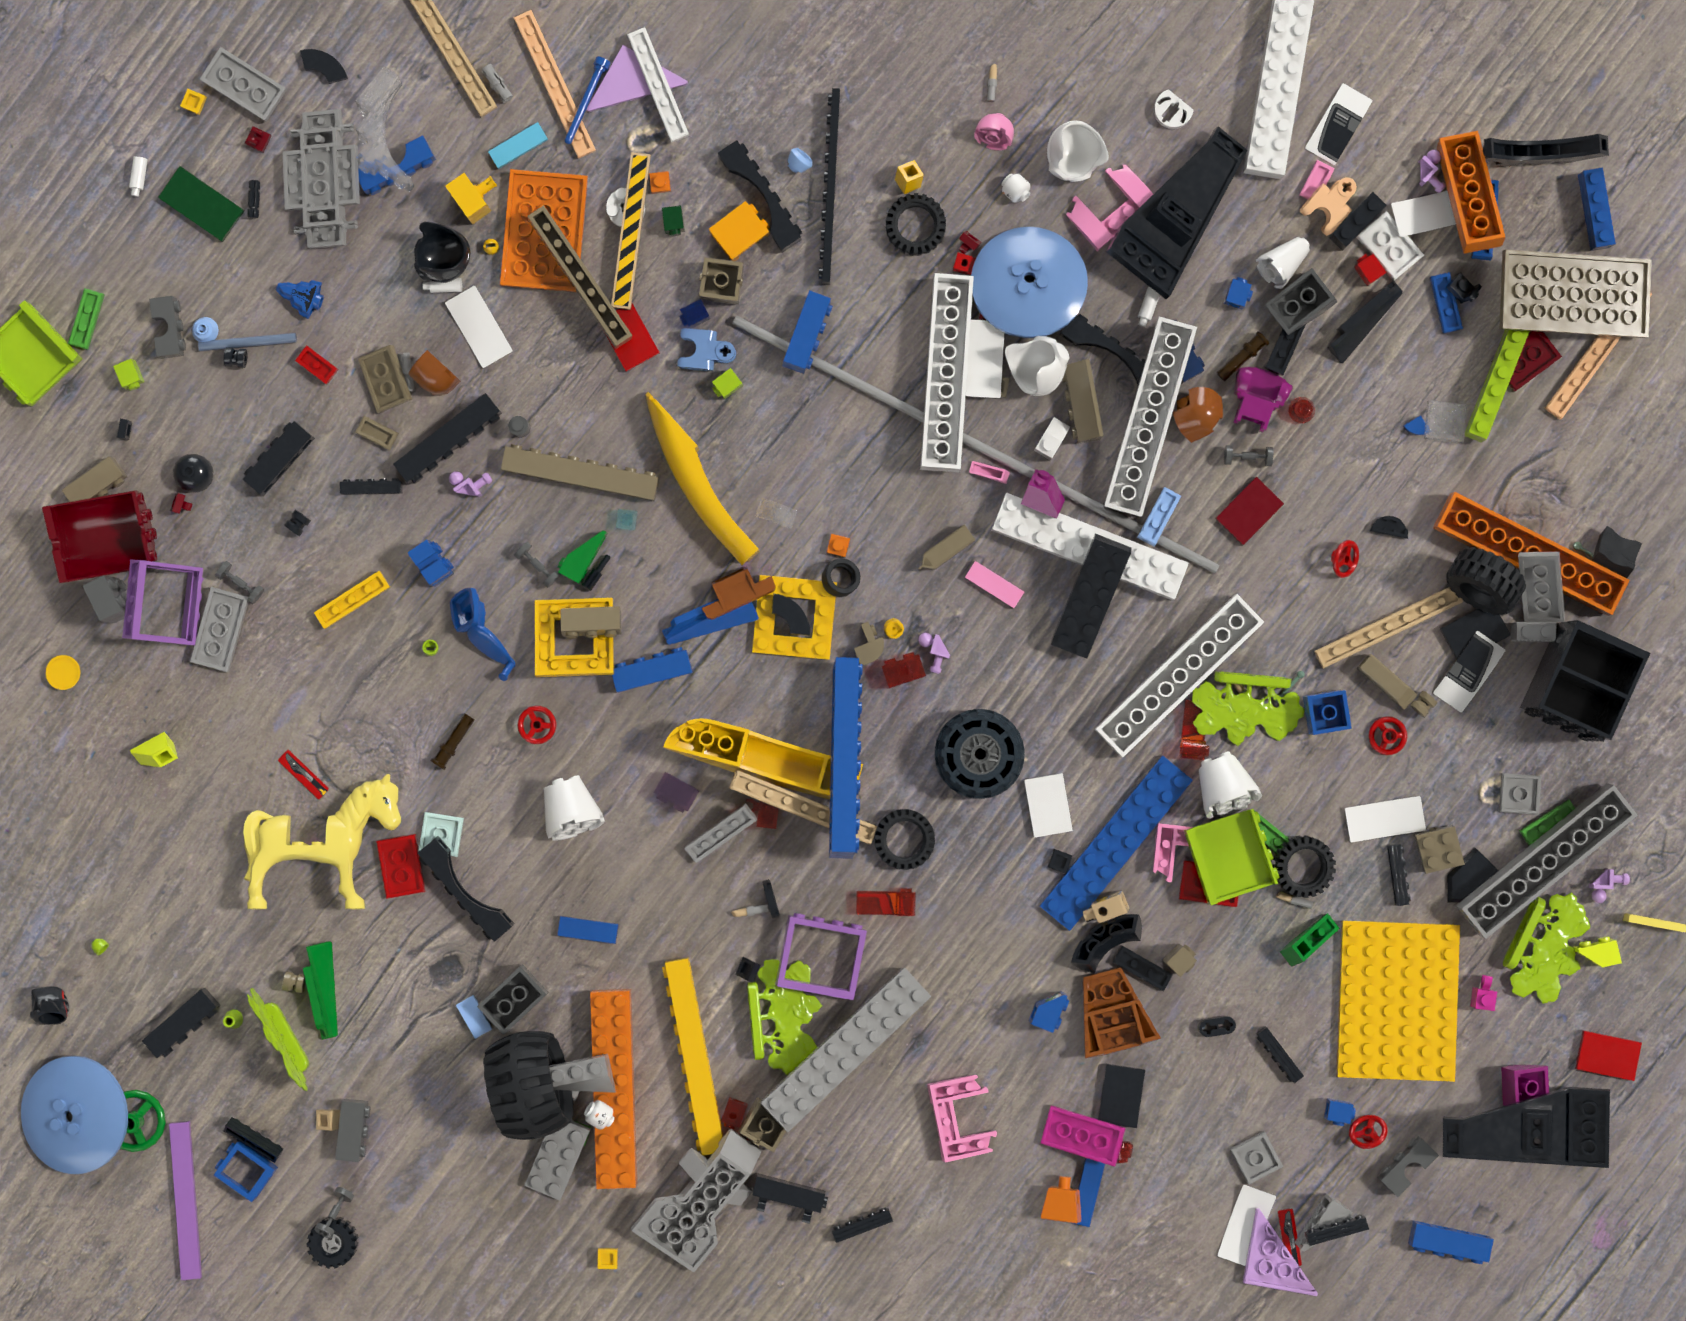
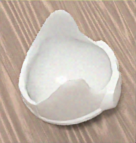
(1075, 151)
(1037, 364)

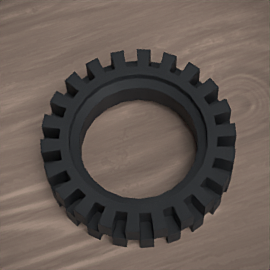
(915, 201)
(925, 850)
(1324, 875)

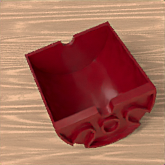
(100, 535)

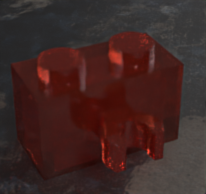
(903, 670)
(766, 814)

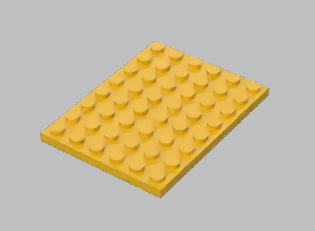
(1398, 1000)

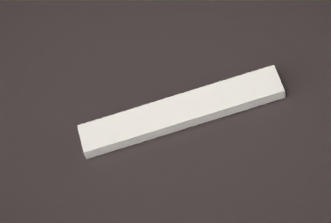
(658, 85)

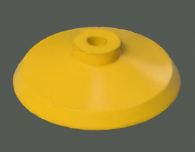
(62, 672)

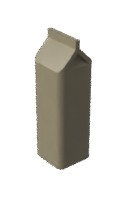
(947, 548)
(1387, 681)

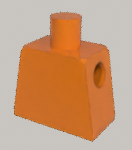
(1062, 1202)

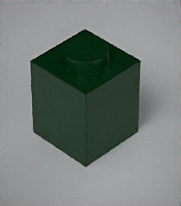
(673, 220)

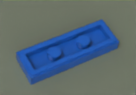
(1446, 303)
(588, 929)

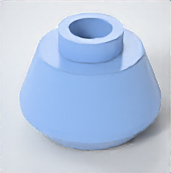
(799, 160)
(209, 333)

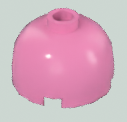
(995, 131)

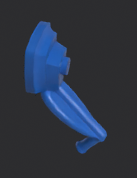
(469, 617)

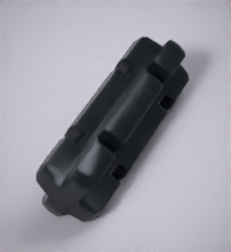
(253, 199)

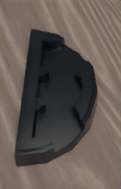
(1390, 526)
(770, 898)

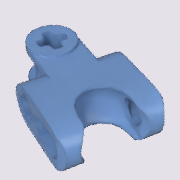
(707, 350)

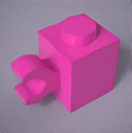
(1484, 997)

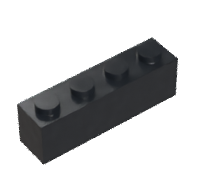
(278, 458)
(180, 1023)

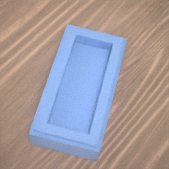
(474, 1017)

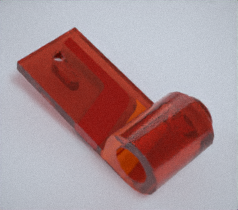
(1192, 743)
(886, 902)

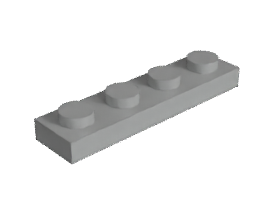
(720, 833)

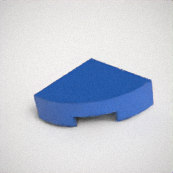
(1416, 426)

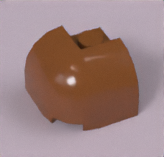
(433, 375)
(1198, 413)

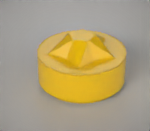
(893, 628)

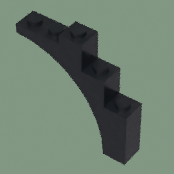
(1545, 151)

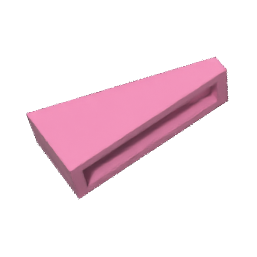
(989, 472)

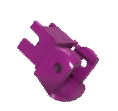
(1259, 395)

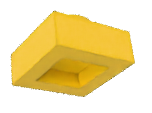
(193, 101)
(607, 1258)

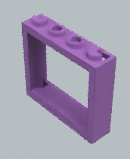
(135, 600)
(818, 922)

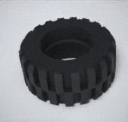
(1486, 581)

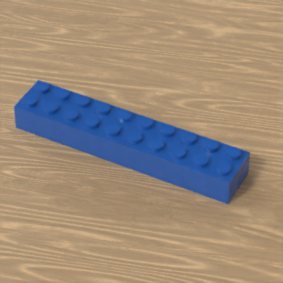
(844, 754)

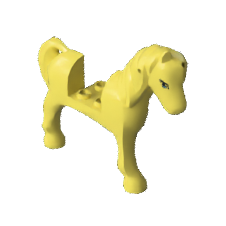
(271, 841)

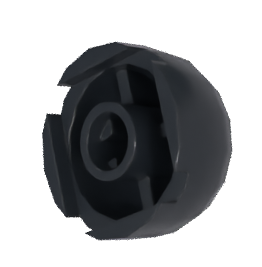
(193, 473)

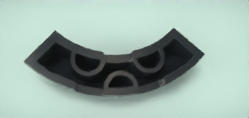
(1104, 938)

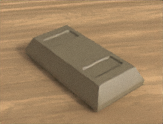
(376, 432)

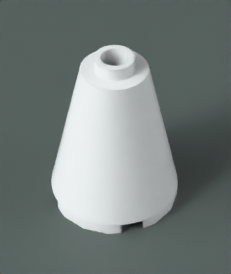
(1282, 262)

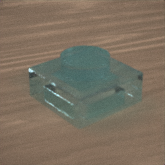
(626, 519)

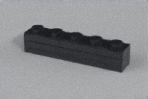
(370, 486)
(1398, 874)
(1279, 1055)
(253, 1139)
(862, 1224)
(1336, 1230)

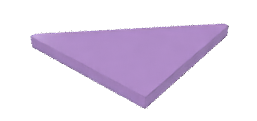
(626, 82)
(1271, 1263)

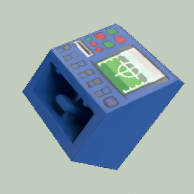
(1048, 1011)

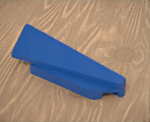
(697, 624)

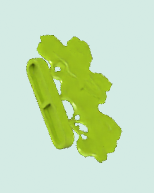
(1242, 712)
(1551, 953)
(788, 1010)
(281, 1037)

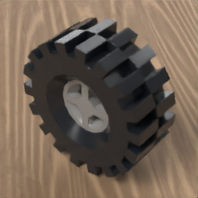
(327, 1251)

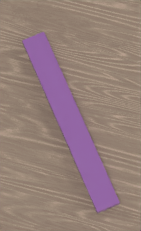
(185, 1200)

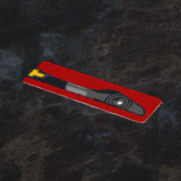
(303, 774)
(1289, 1233)

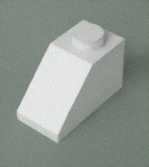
(1052, 438)

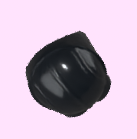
(440, 253)

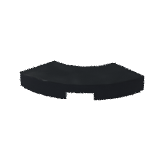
(323, 63)
(792, 614)

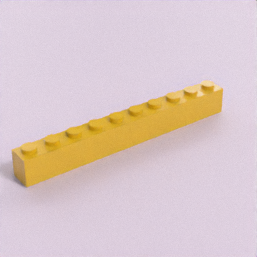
(695, 1055)

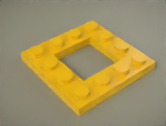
(815, 647)
(569, 665)

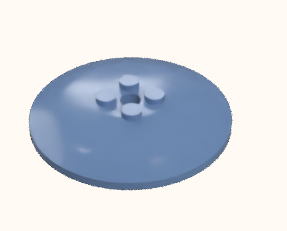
(1026, 307)
(96, 1108)

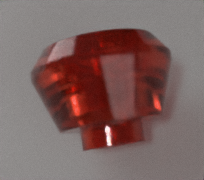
(1301, 416)
(1125, 1152)

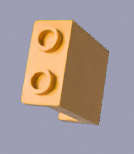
(739, 230)

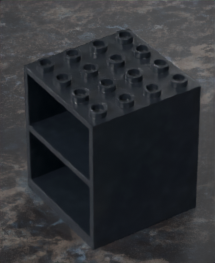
(1584, 681)

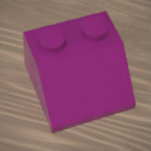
(1043, 494)
(1523, 1082)

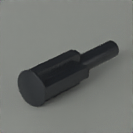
(595, 575)

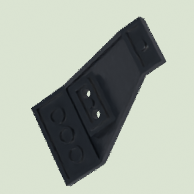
(1169, 225)
(1571, 1130)

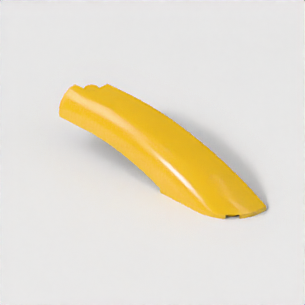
(687, 469)

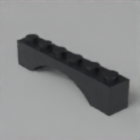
(738, 163)
(1082, 333)
(491, 919)

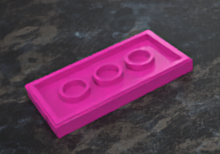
(1083, 1135)

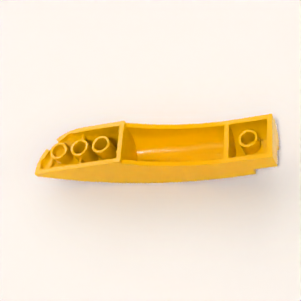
(753, 754)

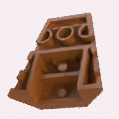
(1113, 1015)

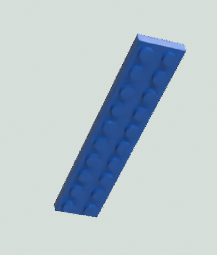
(1116, 843)

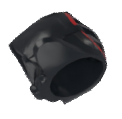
(49, 1005)

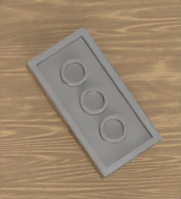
(243, 84)
(1543, 589)
(219, 629)
(557, 1160)

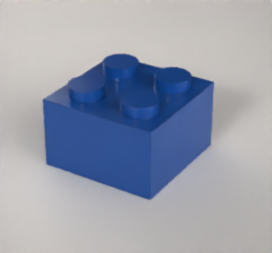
(1327, 712)

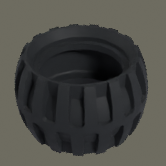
(522, 1085)

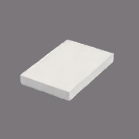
(1392, 251)
(1048, 805)

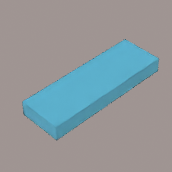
(518, 145)

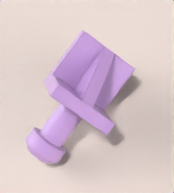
(1428, 168)
(468, 486)
(937, 649)
(1606, 881)

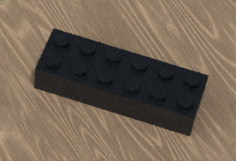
(1091, 595)

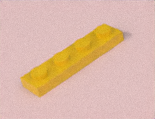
(352, 599)

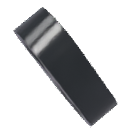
(1218, 1030)

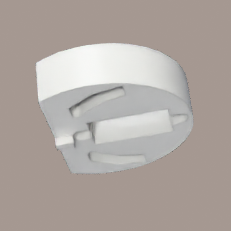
(1182, 107)

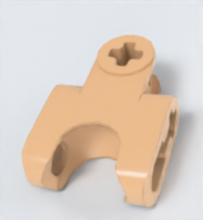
(1332, 203)

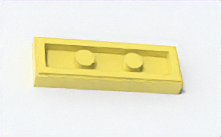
(1654, 922)

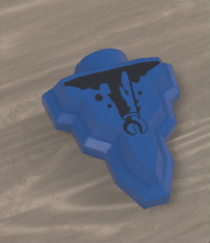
(303, 296)

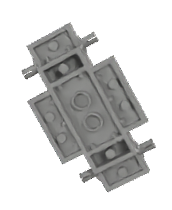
(322, 178)

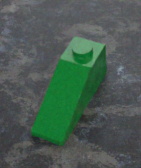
(579, 561)
(1309, 940)

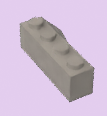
(584, 1074)

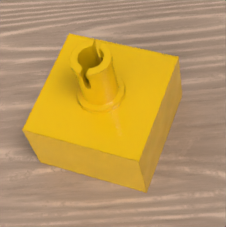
(470, 196)

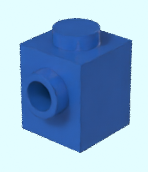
(1238, 293)
(1339, 1111)

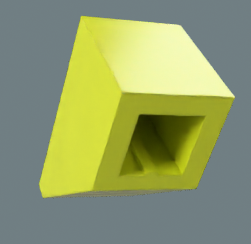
(156, 751)
(1601, 953)

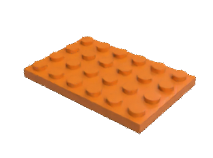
(525, 256)

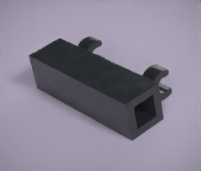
(789, 1193)

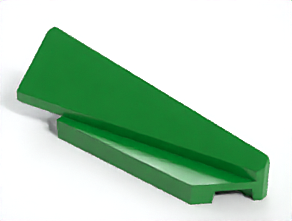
(321, 988)

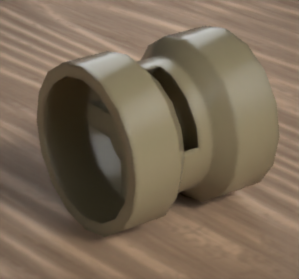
(1423, 704)
(294, 982)

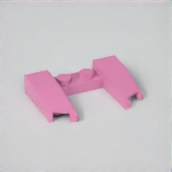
(1102, 232)
(1165, 843)
(951, 1144)

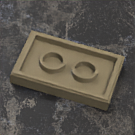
(385, 379)

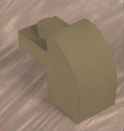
(873, 649)

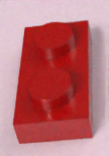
(316, 364)

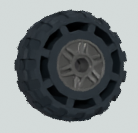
(957, 748)

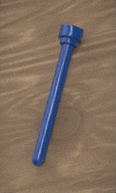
(600, 66)

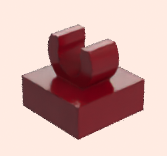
(258, 139)
(969, 242)
(179, 503)

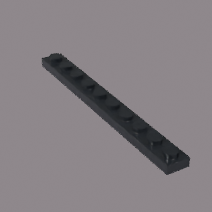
(829, 178)

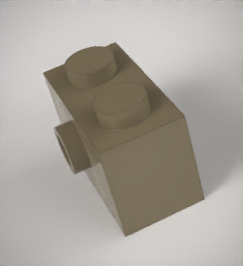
(1180, 959)

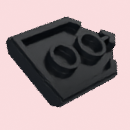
(1468, 877)

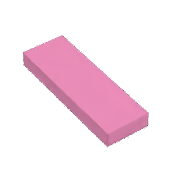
(994, 584)

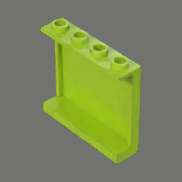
(33, 355)
(1231, 856)

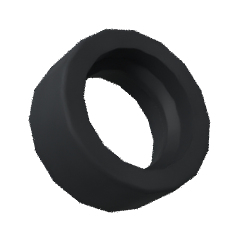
(850, 567)

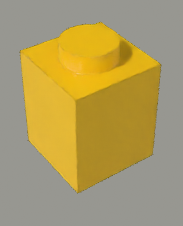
(909, 177)

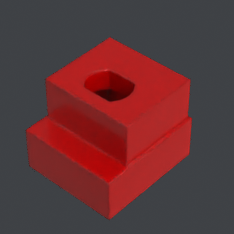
(967, 270)

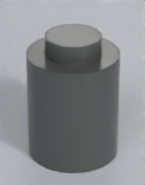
(519, 426)

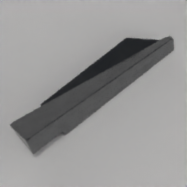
(1363, 321)

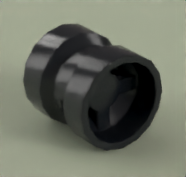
(235, 357)
(297, 522)

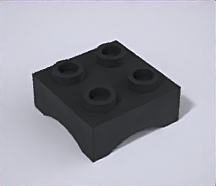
(1616, 552)

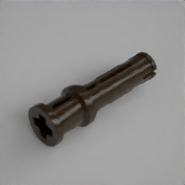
(1249, 350)
(448, 749)

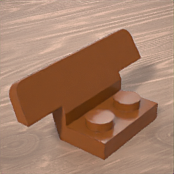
(736, 591)

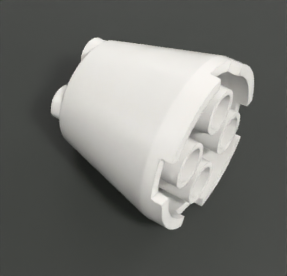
(1226, 786)
(570, 809)

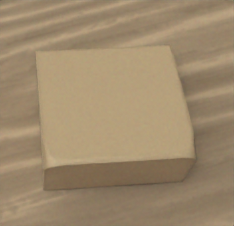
(327, 1119)

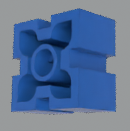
(431, 563)

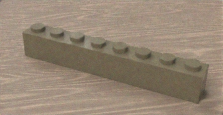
(579, 277)
(580, 473)

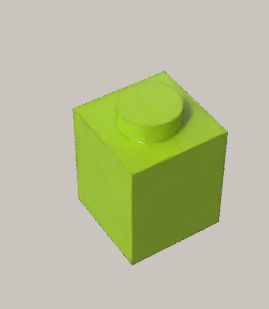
(129, 374)
(726, 384)

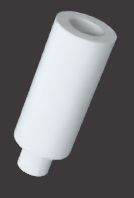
(137, 175)
(452, 286)
(1148, 306)

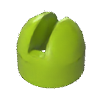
(430, 644)
(99, 946)

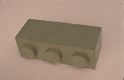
(96, 481)
(591, 622)

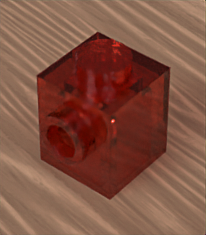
(733, 1113)

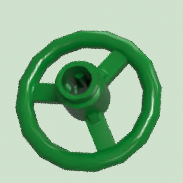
(137, 1117)

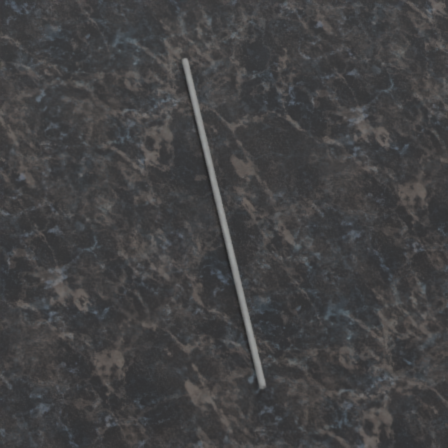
(977, 445)

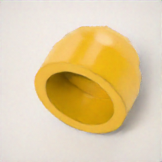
(491, 250)

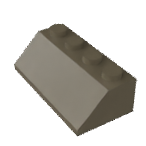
(1083, 402)

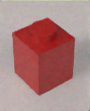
(1369, 268)

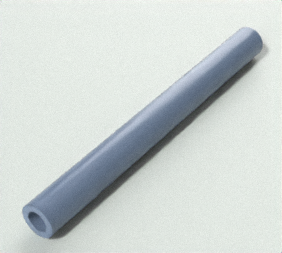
(248, 341)

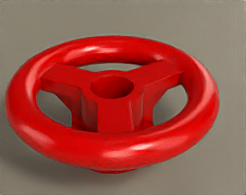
(1341, 556)
(530, 711)
(1395, 735)
(1368, 1133)

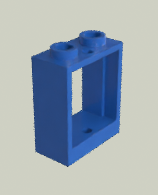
(269, 1167)

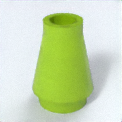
(237, 1018)

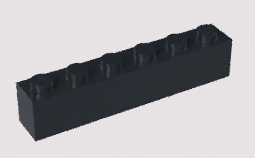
(448, 438)

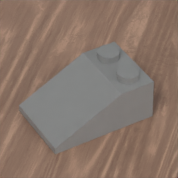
(1327, 1211)

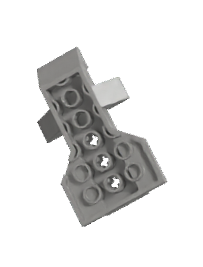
(714, 1185)

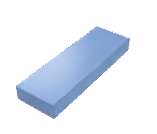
(1159, 516)

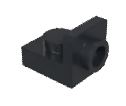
(1463, 289)

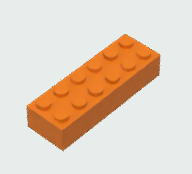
(1470, 192)

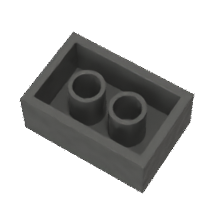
(107, 598)
(513, 999)

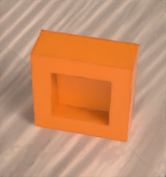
(660, 182)
(838, 545)

